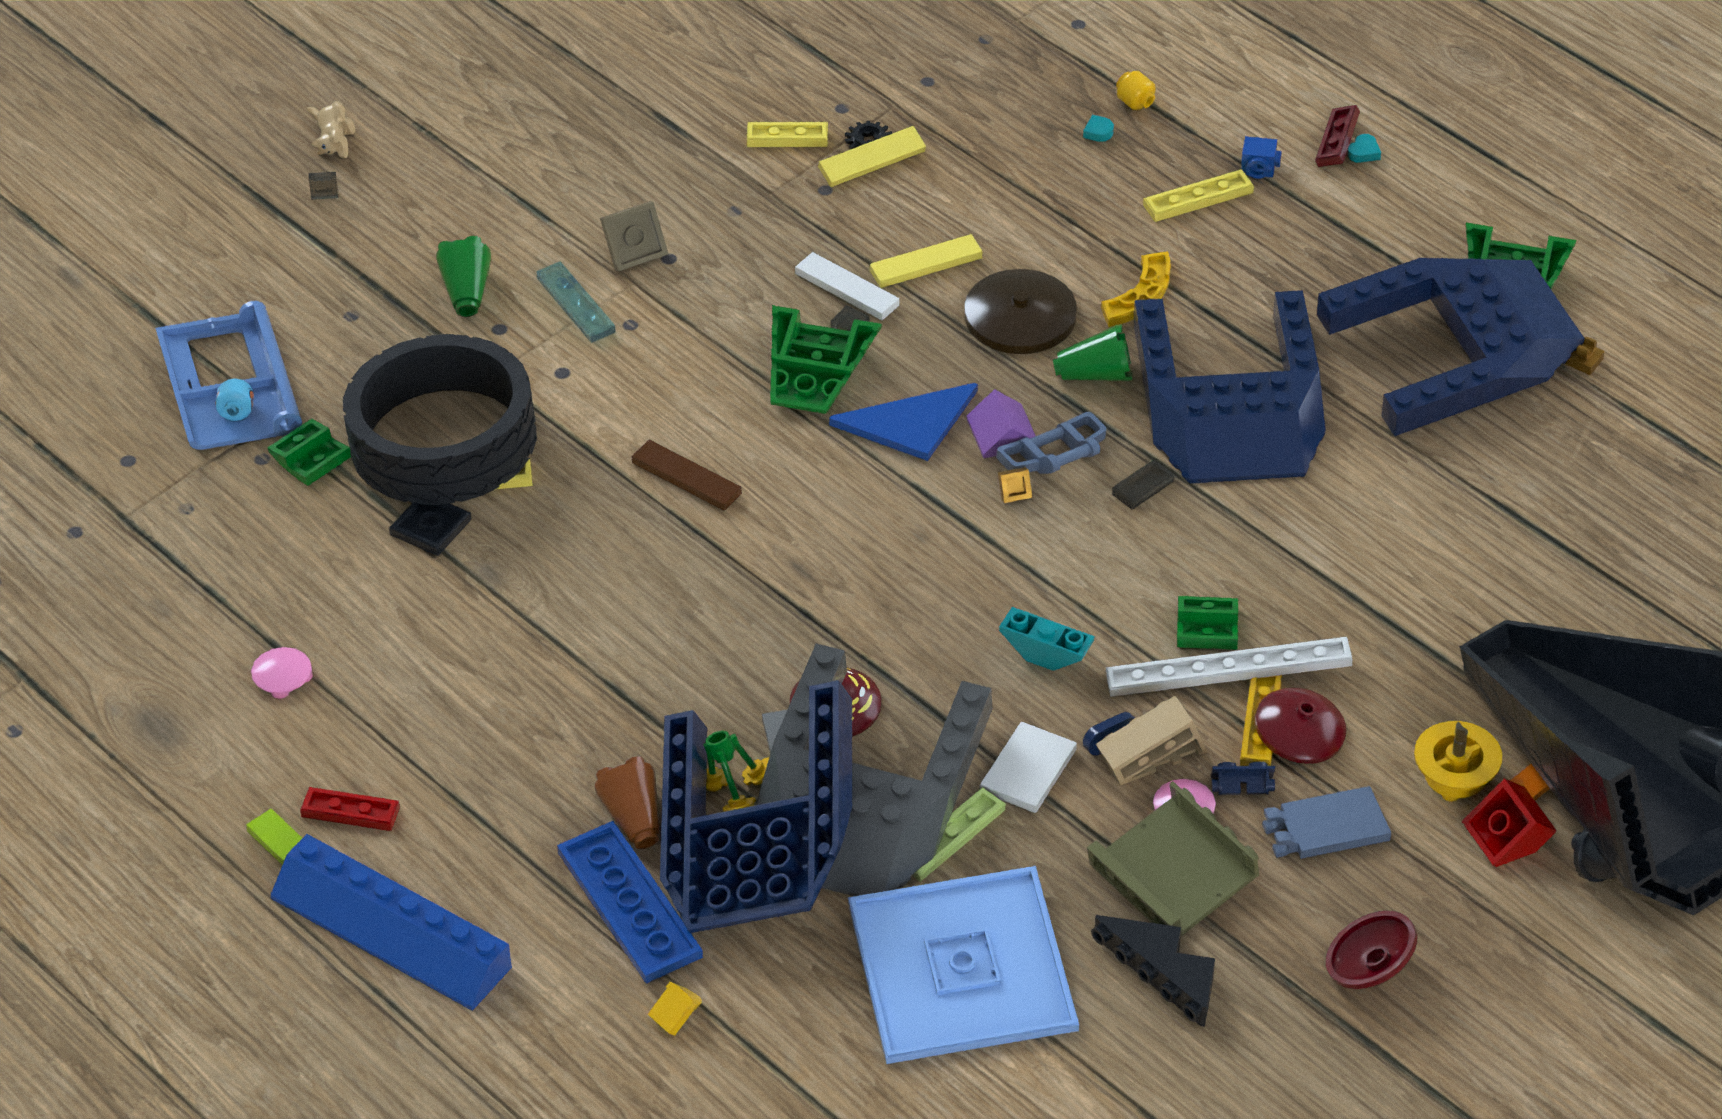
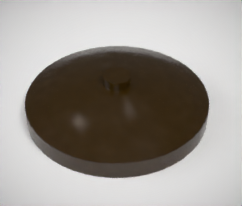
(1020, 311)

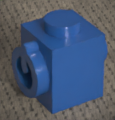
(1260, 157)

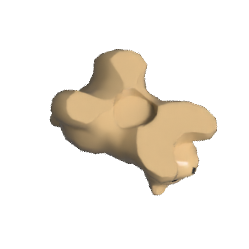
(333, 128)

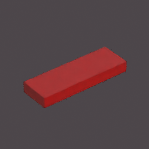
(350, 809)

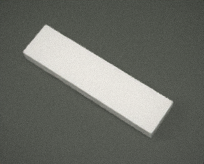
(847, 286)

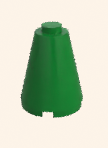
(1096, 358)

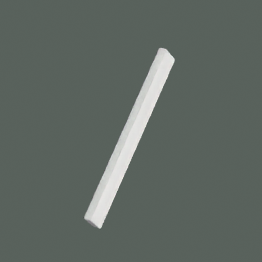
(1228, 666)

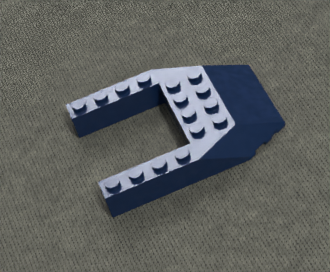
(1494, 309)
(1234, 422)
(761, 856)

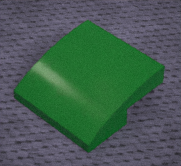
(309, 452)
(1207, 622)

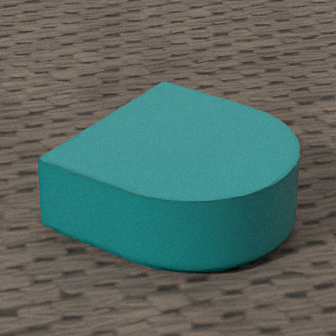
(1098, 129)

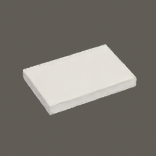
(1028, 766)

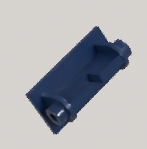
(1255, 776)

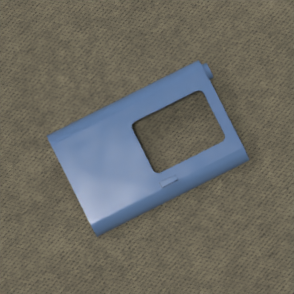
(274, 404)

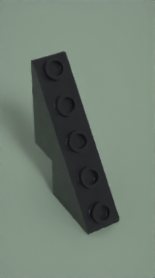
(1155, 956)

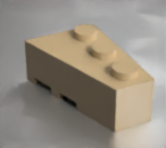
(1150, 741)

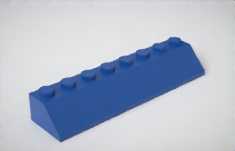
(391, 922)

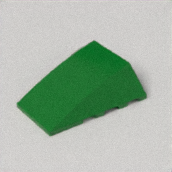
(1547, 261)
(813, 360)

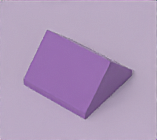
(998, 422)

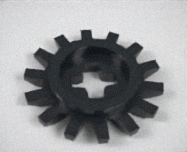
(868, 129)

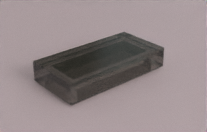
(1143, 484)

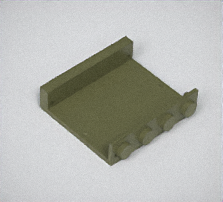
(1176, 863)

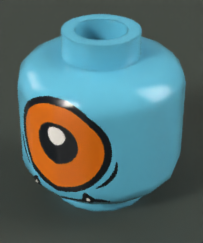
(234, 399)

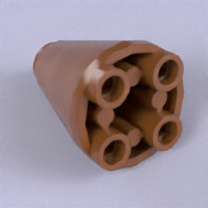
(631, 799)

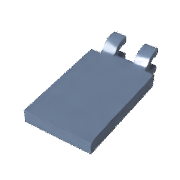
(1327, 823)

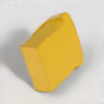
(674, 1007)

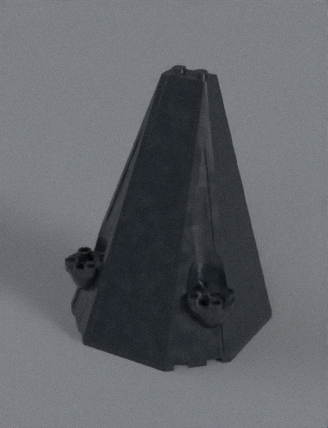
(1623, 743)

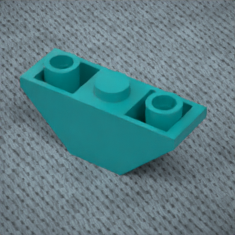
(1044, 640)

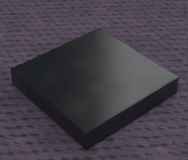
(430, 526)

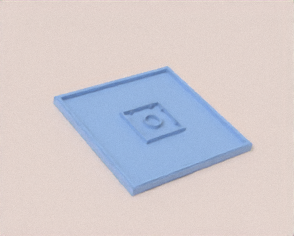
(962, 964)

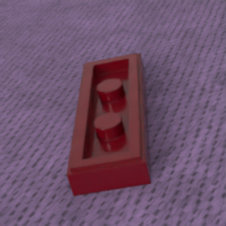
(1337, 136)

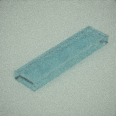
(576, 302)

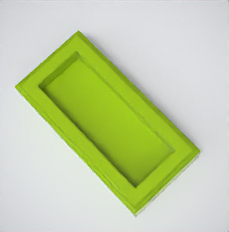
(273, 834)

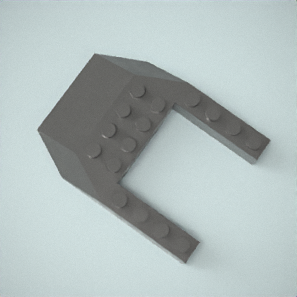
(892, 817)

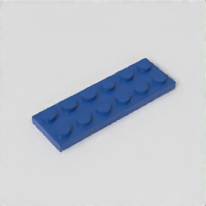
(630, 902)

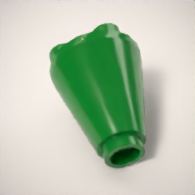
(464, 272)

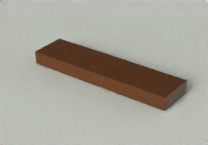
(686, 475)

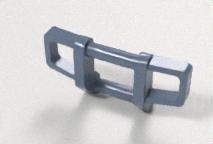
(1067, 433)

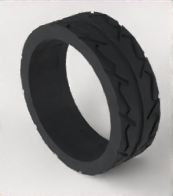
(448, 471)

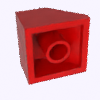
(1508, 824)

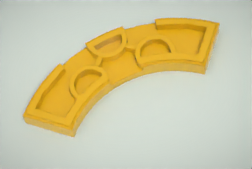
(1151, 285)

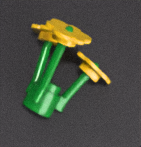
(721, 747)

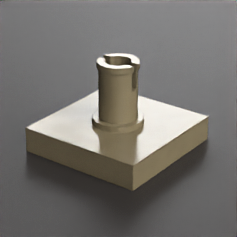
(634, 236)

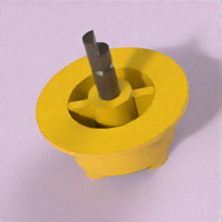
(1457, 758)

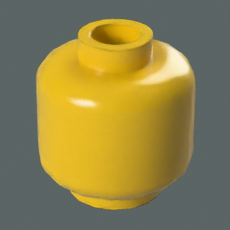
(1136, 90)

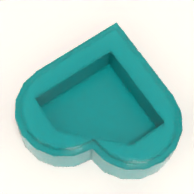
(1364, 149)

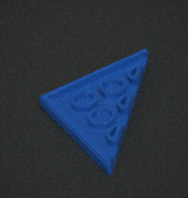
(909, 424)

